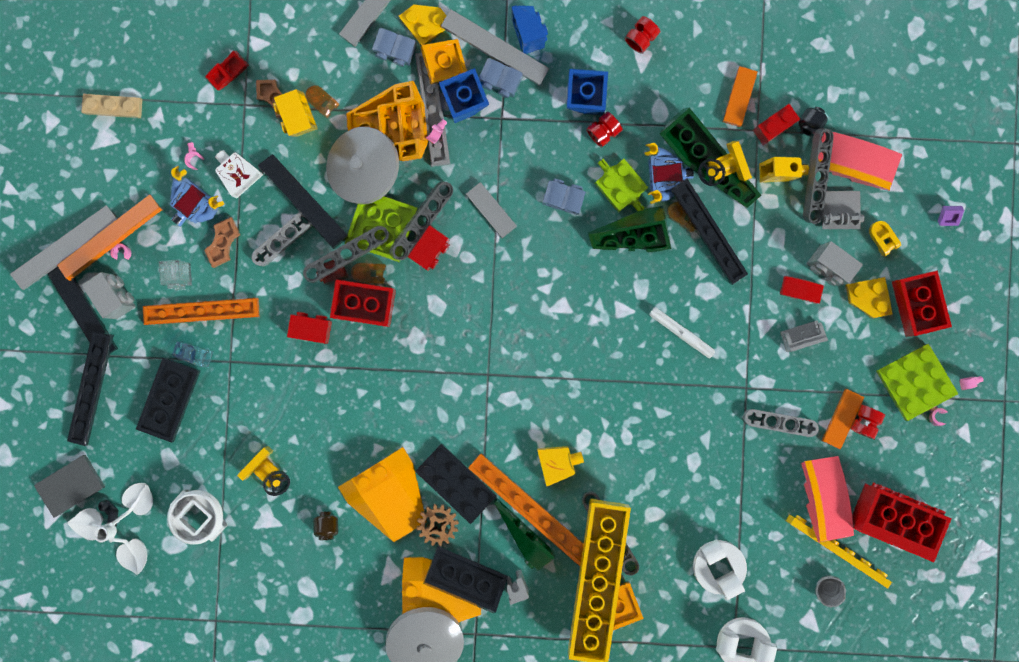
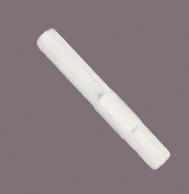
(682, 333)

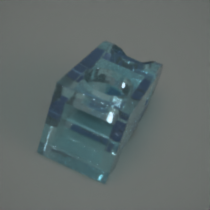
(192, 354)

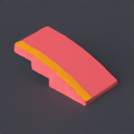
(862, 161)
(828, 499)

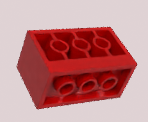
(900, 521)

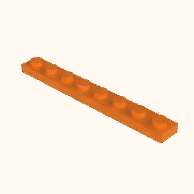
(528, 507)

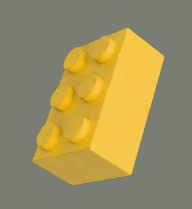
(295, 113)

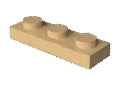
(111, 106)

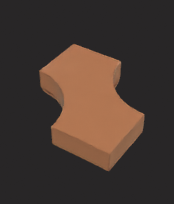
(266, 92)
(219, 250)

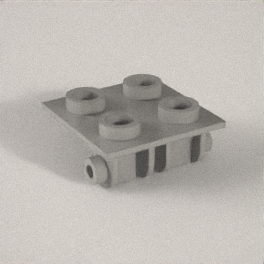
(842, 210)

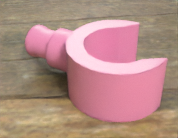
(436, 132)
(192, 152)
(114, 251)
(970, 382)
(932, 419)

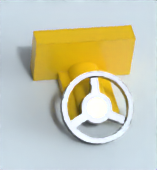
(726, 165)
(266, 471)

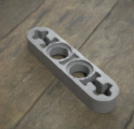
(285, 242)
(780, 423)

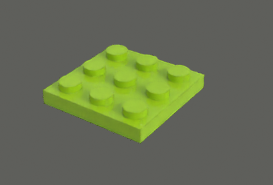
(385, 213)
(917, 382)

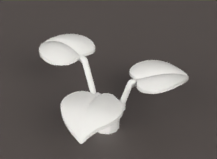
(88, 525)

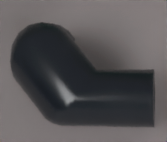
(110, 509)

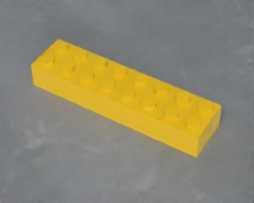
(599, 581)

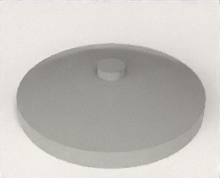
(362, 165)
(425, 636)

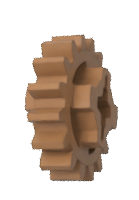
(430, 529)

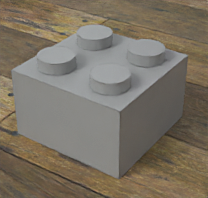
(834, 264)
(109, 295)

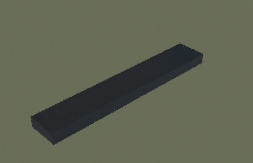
(303, 201)
(709, 231)
(78, 304)
(90, 388)

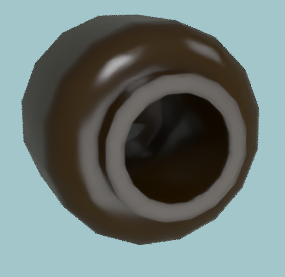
(325, 526)

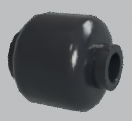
(812, 120)

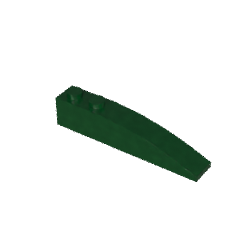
(696, 144)

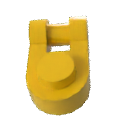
(880, 231)

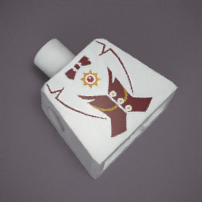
(236, 173)

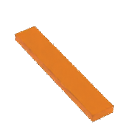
(109, 237)
(201, 311)

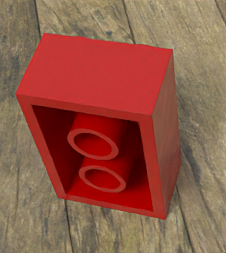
(362, 303)
(921, 304)

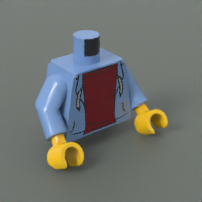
(664, 172)
(191, 200)

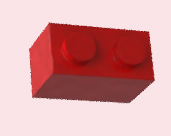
(776, 124)
(429, 248)
(309, 329)

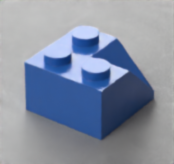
(528, 28)
(587, 91)
(464, 95)

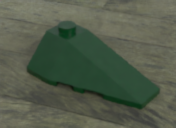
(640, 230)
(530, 544)

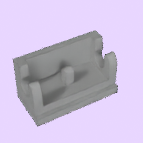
(803, 336)
(519, 590)

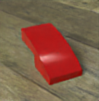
(227, 71)
(801, 289)

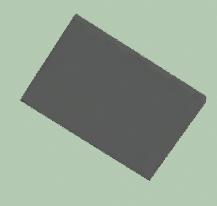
(69, 486)

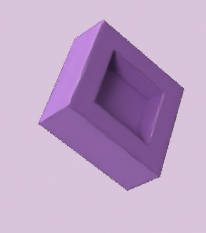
(950, 215)

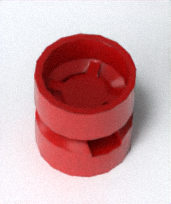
(644, 31)
(602, 131)
(870, 415)

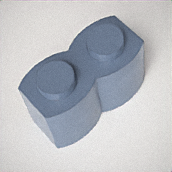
(394, 47)
(500, 77)
(564, 197)

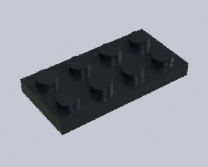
(168, 399)
(456, 483)
(465, 579)

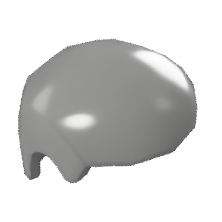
(830, 591)

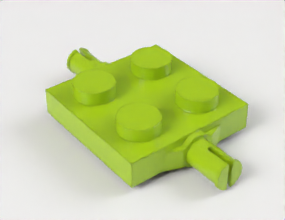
(621, 185)

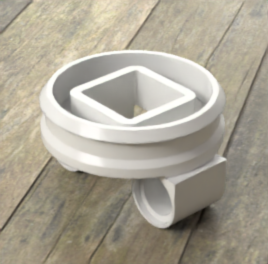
(208, 505)
(728, 584)
(728, 640)

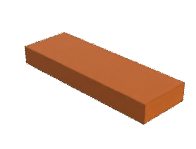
(740, 96)
(842, 419)

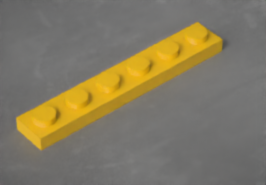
(846, 554)

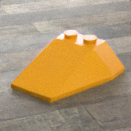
(399, 115)
(387, 495)
(419, 595)

